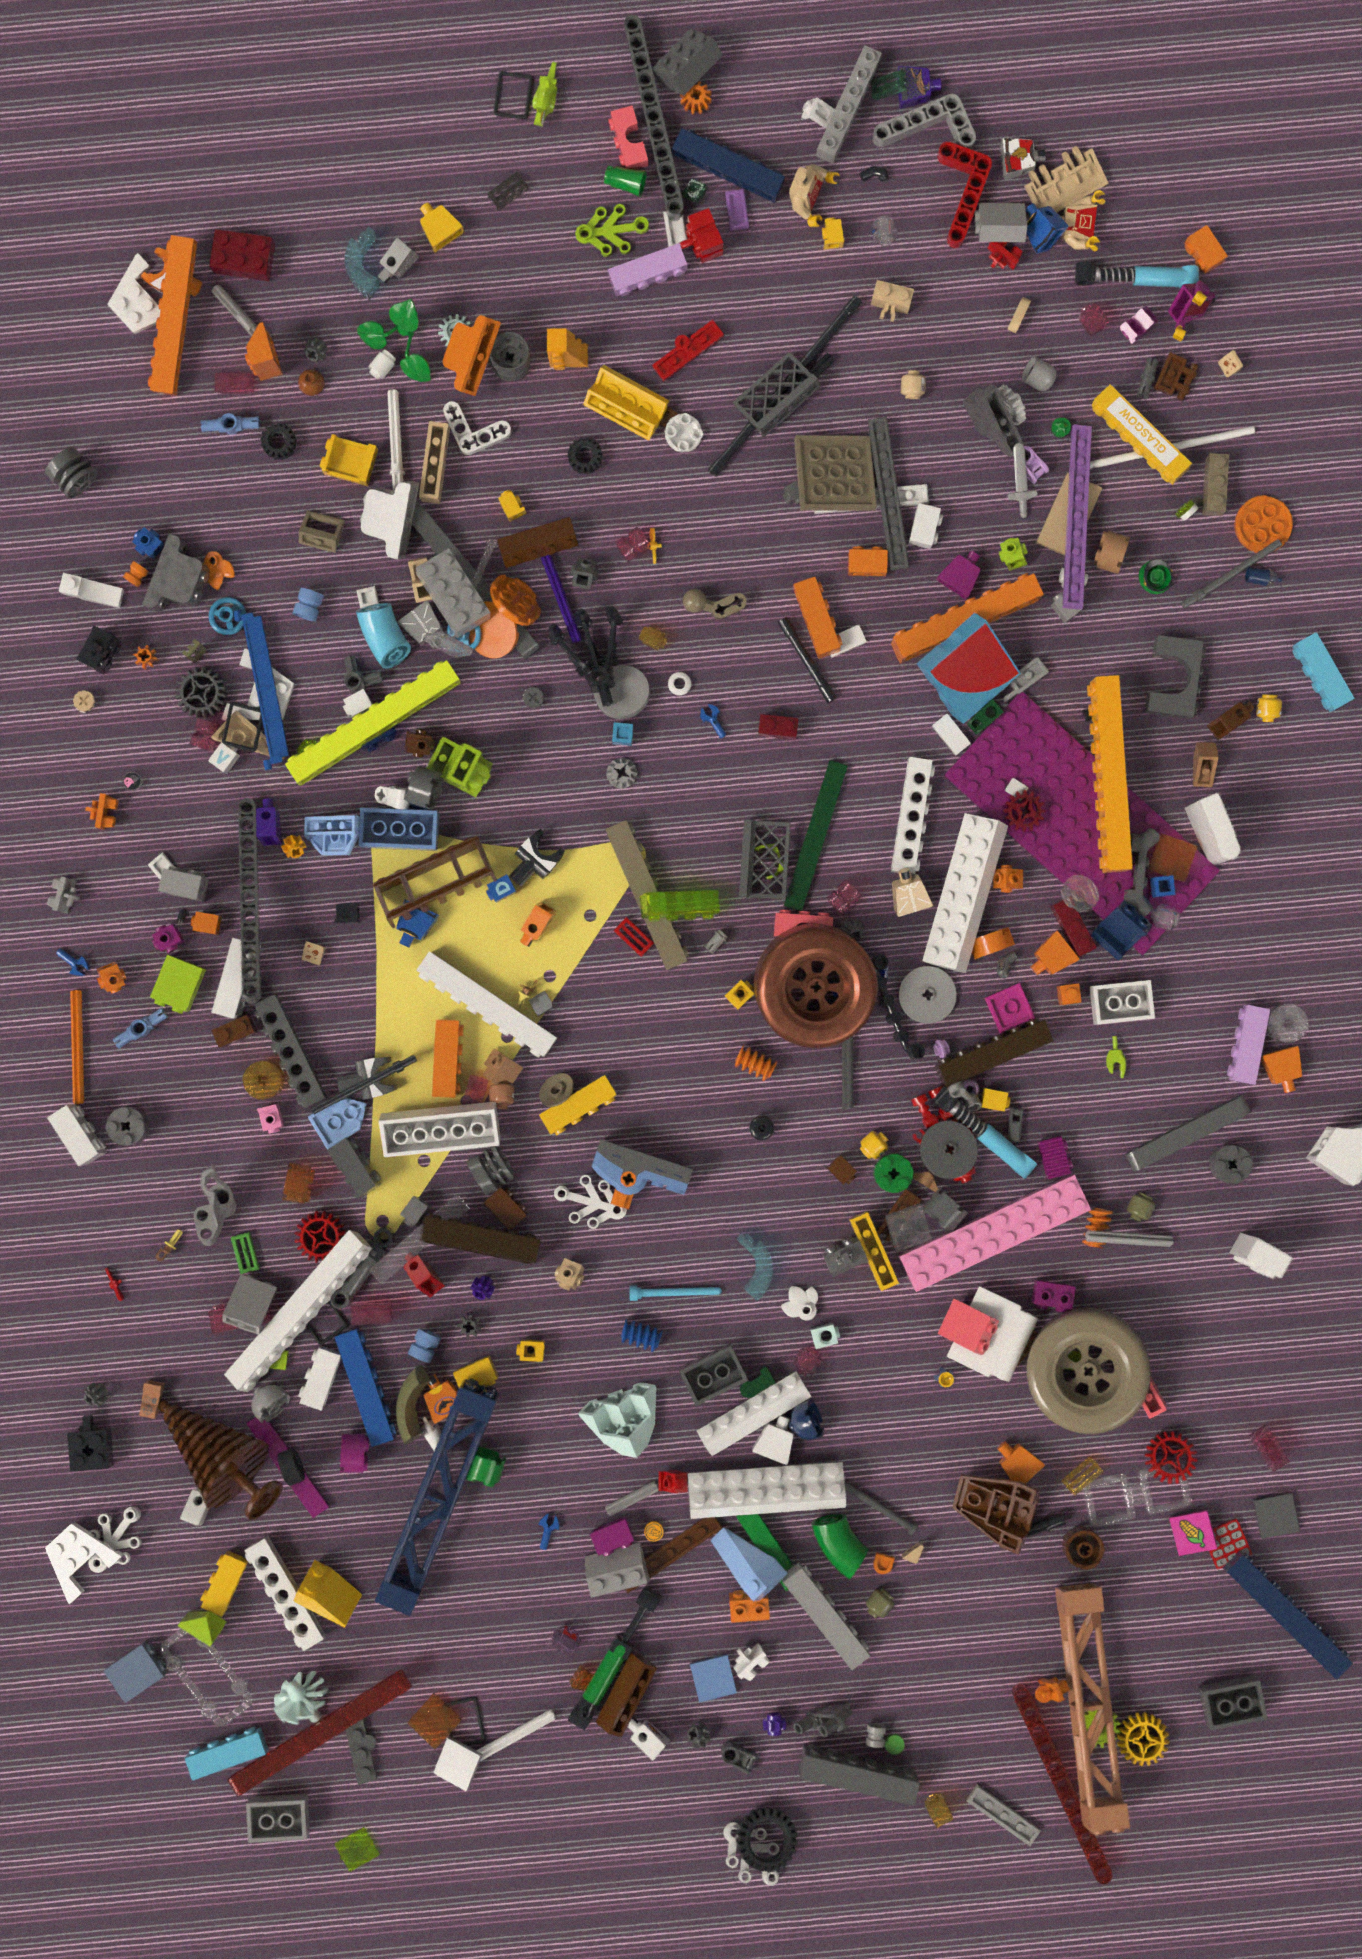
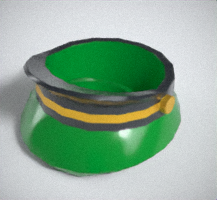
(1155, 576)

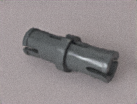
(1147, 378)

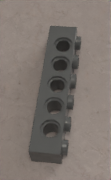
(316, 1093)

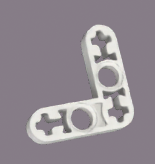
(466, 436)

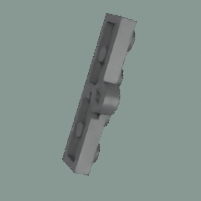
(360, 1747)

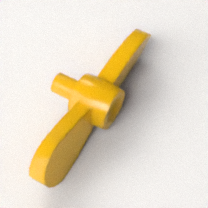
(653, 544)

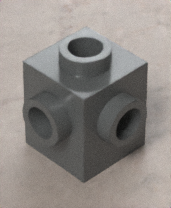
(584, 573)

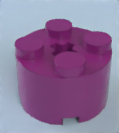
(352, 1453)

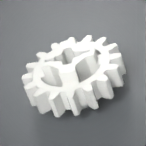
(1013, 404)

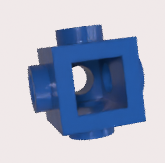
(148, 542)

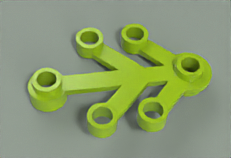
(609, 230)

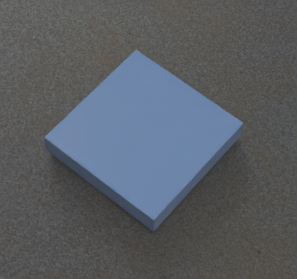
(713, 1678)

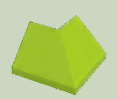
(203, 1625)

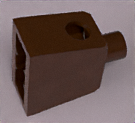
(1230, 719)

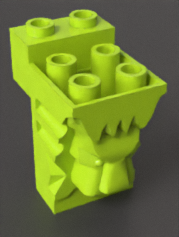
(460, 766)

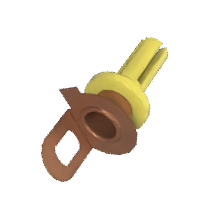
(523, 994)
(170, 1245)

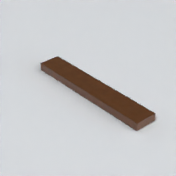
(680, 1545)

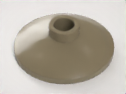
(556, 1090)

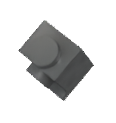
(791, 493)

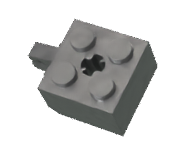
(844, 1256)

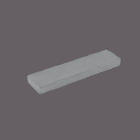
(1003, 1815)

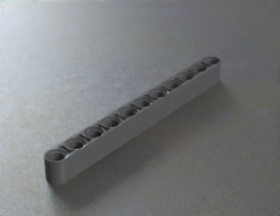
(653, 109)
(440, 542)
(252, 908)

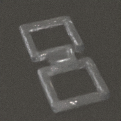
(1134, 1495)

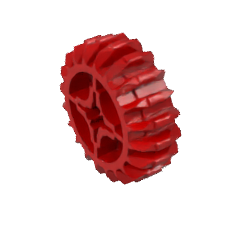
(312, 1233)
(1176, 1465)

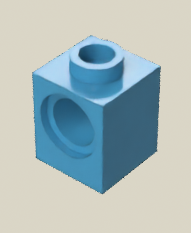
(622, 734)

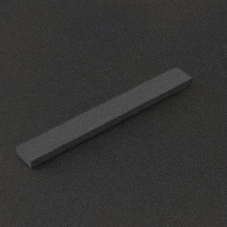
(888, 493)

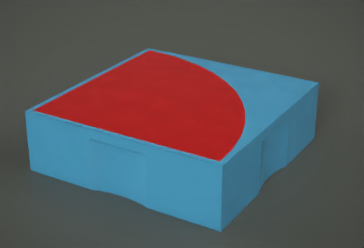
(969, 668)

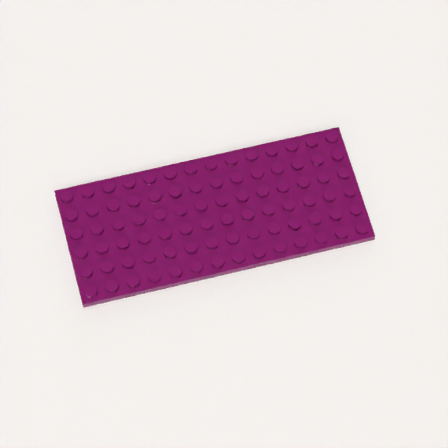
(1052, 764)

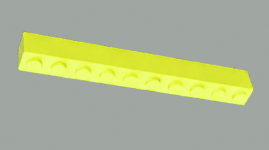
(372, 723)

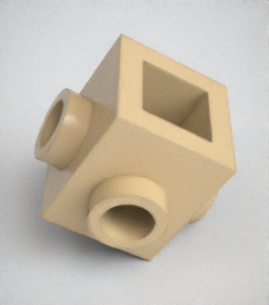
(569, 1268)

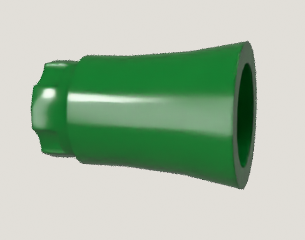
(626, 179)

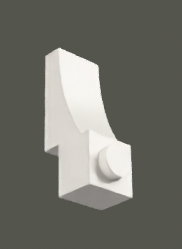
(91, 590)

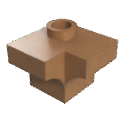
(501, 1068)

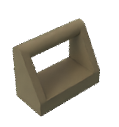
(318, 538)

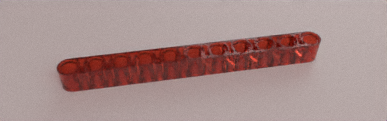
(319, 1732)
(1057, 1774)

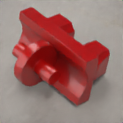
(1002, 256)

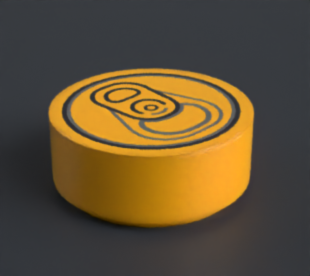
(653, 1531)

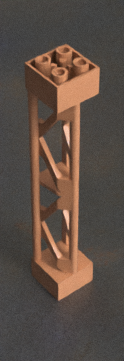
(1106, 1812)

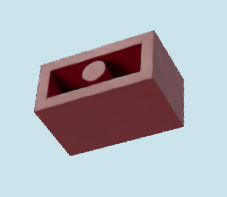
(778, 727)

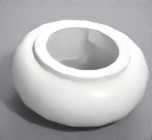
(684, 690)

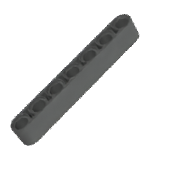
(1188, 1133)

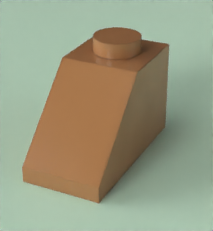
(1204, 764)

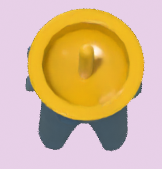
(944, 1378)

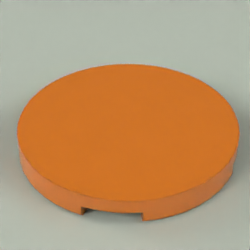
(1263, 522)
(515, 600)
(497, 634)

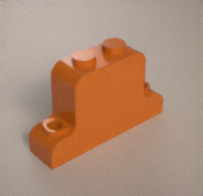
(470, 351)

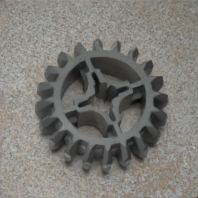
(209, 706)

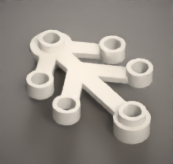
(593, 1203)
(113, 1540)
(755, 1847)

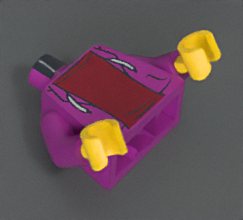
(1189, 305)

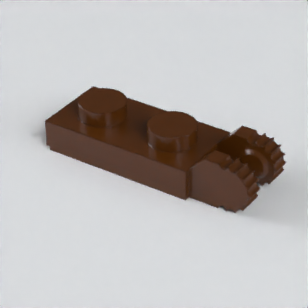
(904, 1201)

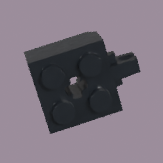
(99, 650)
(97, 1439)

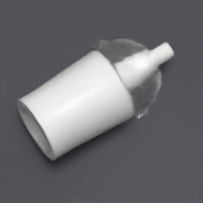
(431, 1432)

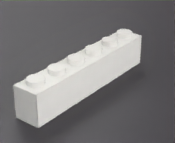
(753, 1413)

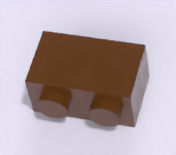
(234, 1031)
(506, 1208)

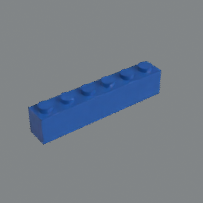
(365, 1386)

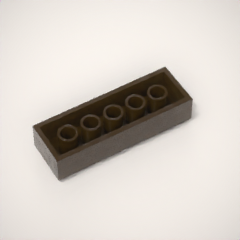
(991, 1054)
(479, 1240)

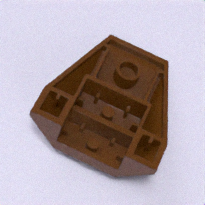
(998, 1508)

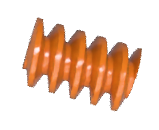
(754, 1063)
(1098, 1224)

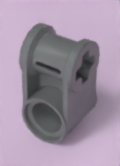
(742, 1758)

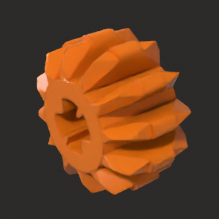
(697, 105)

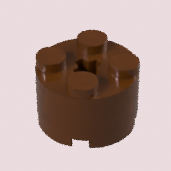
(1093, 1550)

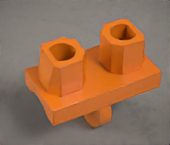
(105, 803)
(1051, 1690)

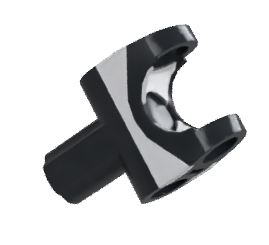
(533, 861)

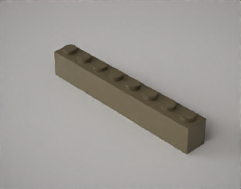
(640, 882)

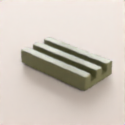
(193, 650)

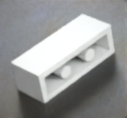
(320, 1378)

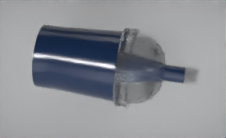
(1262, 577)

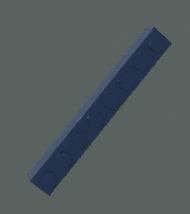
(1287, 1615)

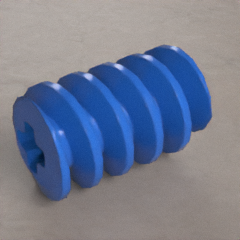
(641, 1336)

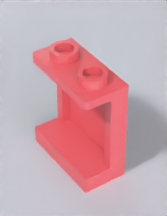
(968, 1327)

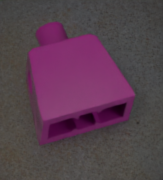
(961, 574)

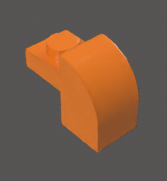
(992, 943)

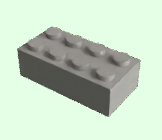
(453, 593)

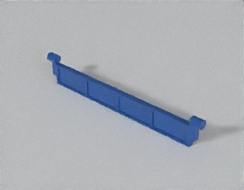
(265, 687)

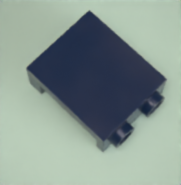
(1121, 929)

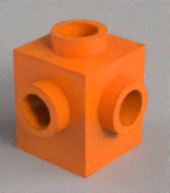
(1008, 879)
(108, 971)

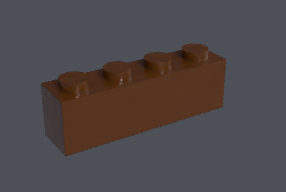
(537, 542)
(626, 1695)

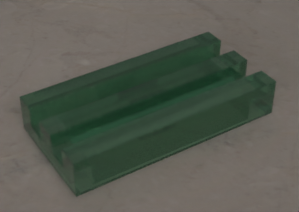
(898, 85)

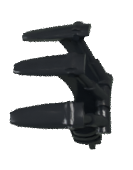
(583, 622)

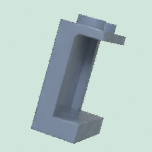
(136, 1671)

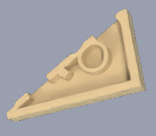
(242, 733)

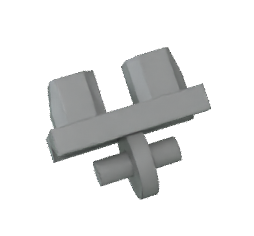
(64, 896)

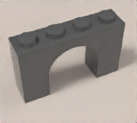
(1189, 655)

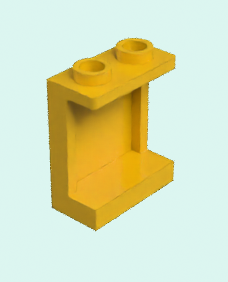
(349, 460)

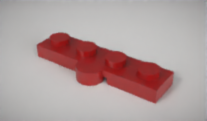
(687, 349)

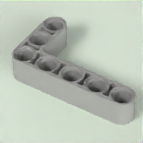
(927, 120)

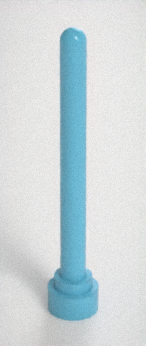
(636, 1292)

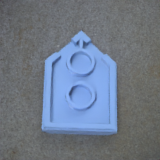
(338, 1121)

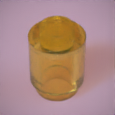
(653, 638)

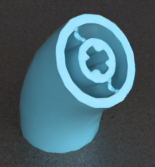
(383, 634)

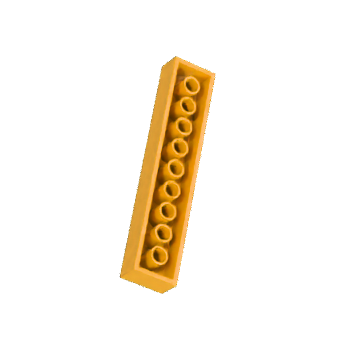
(1110, 774)

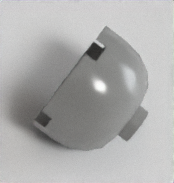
(268, 1401)

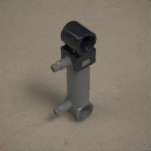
(355, 1280)

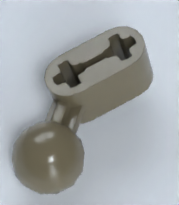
(695, 601)

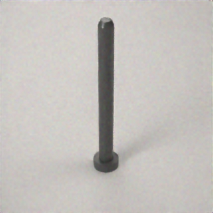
(911, 1527)

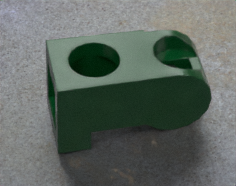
(984, 716)
(758, 1383)

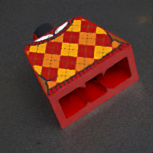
(423, 1276)

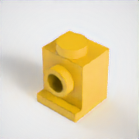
(832, 234)
(511, 505)
(737, 1001)
(537, 1355)

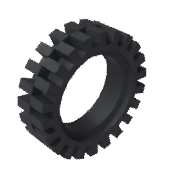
(789, 1842)

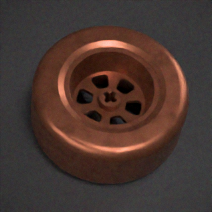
(855, 990)

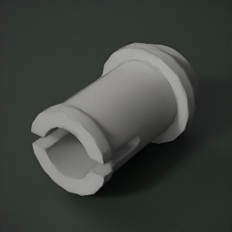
(717, 940)

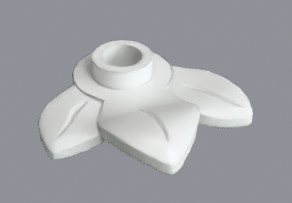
(799, 1300)

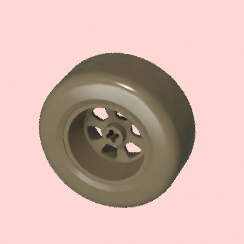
(1097, 1410)

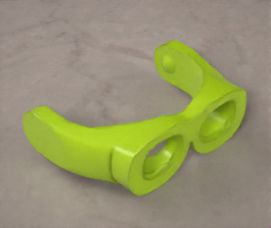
(780, 868)

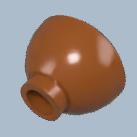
(311, 382)

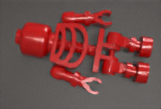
(930, 1120)

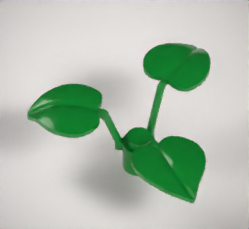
(406, 320)

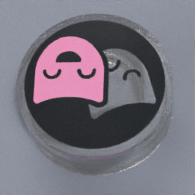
(132, 781)

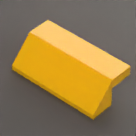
(621, 402)

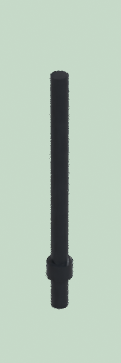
(397, 1066)

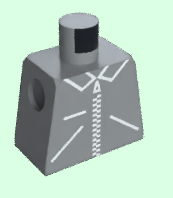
(399, 254)
(419, 622)

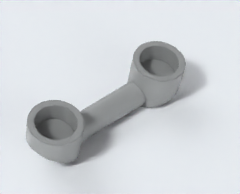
(970, 1100)

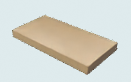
(1054, 530)

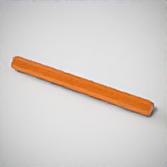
(77, 1046)

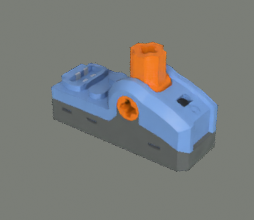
(616, 1161)

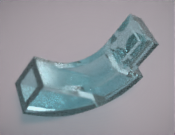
(361, 280)
(762, 1277)

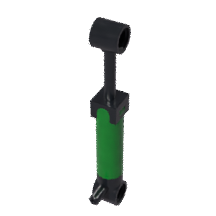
(611, 1663)

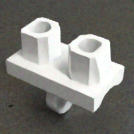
(748, 1660)

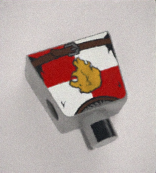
(1019, 157)

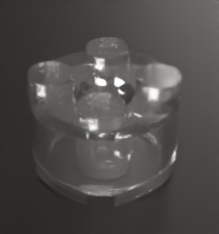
(1296, 1027)

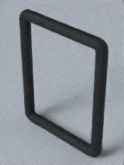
(498, 93)
(227, 726)
(333, 1334)
(478, 1717)

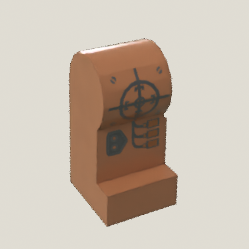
(151, 1398)

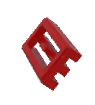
(645, 948)

